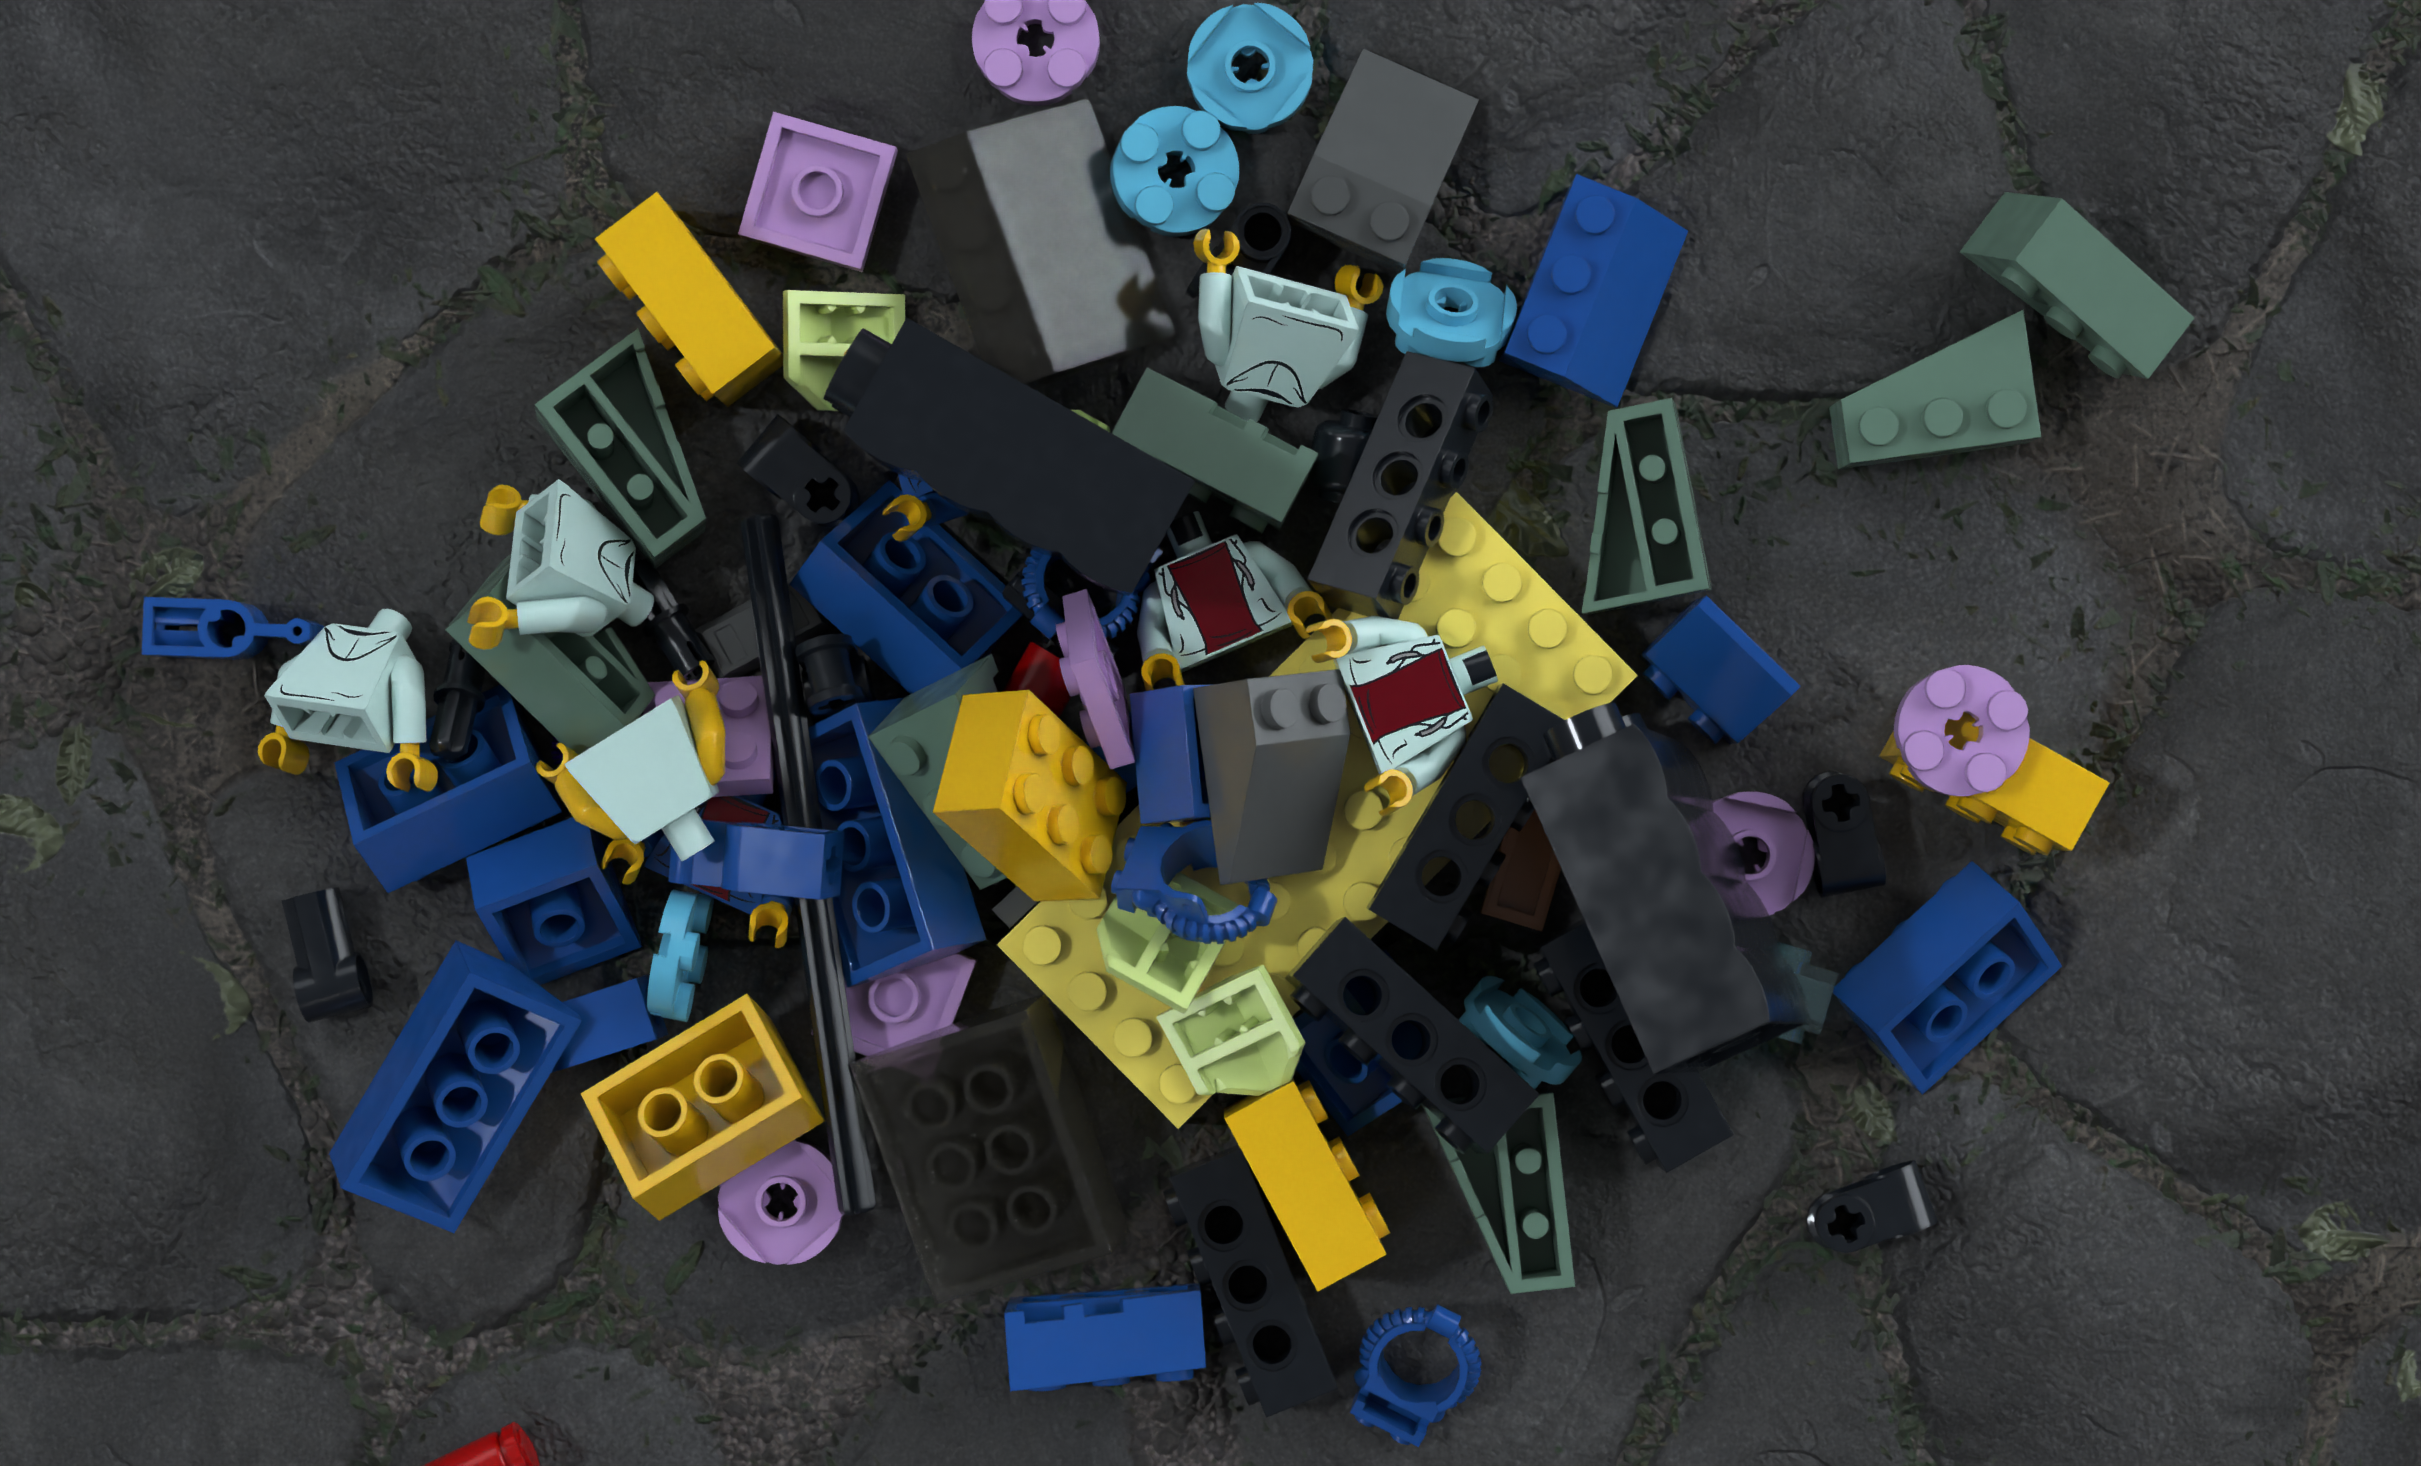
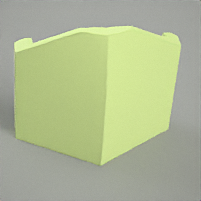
(823, 326)
(1154, 958)
(1236, 1036)

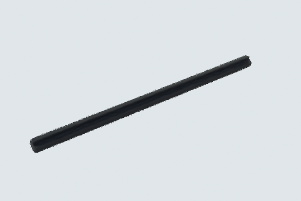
(814, 917)

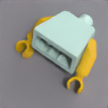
(651, 771)

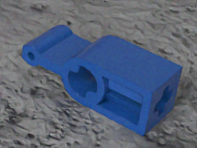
(210, 618)
(765, 860)
(611, 1022)

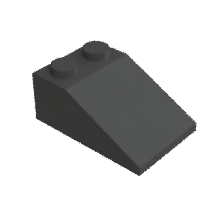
(1381, 161)
(1272, 770)

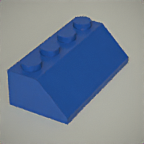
(900, 882)
(453, 1089)

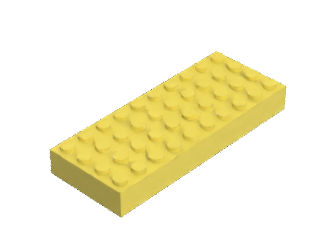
(1470, 595)

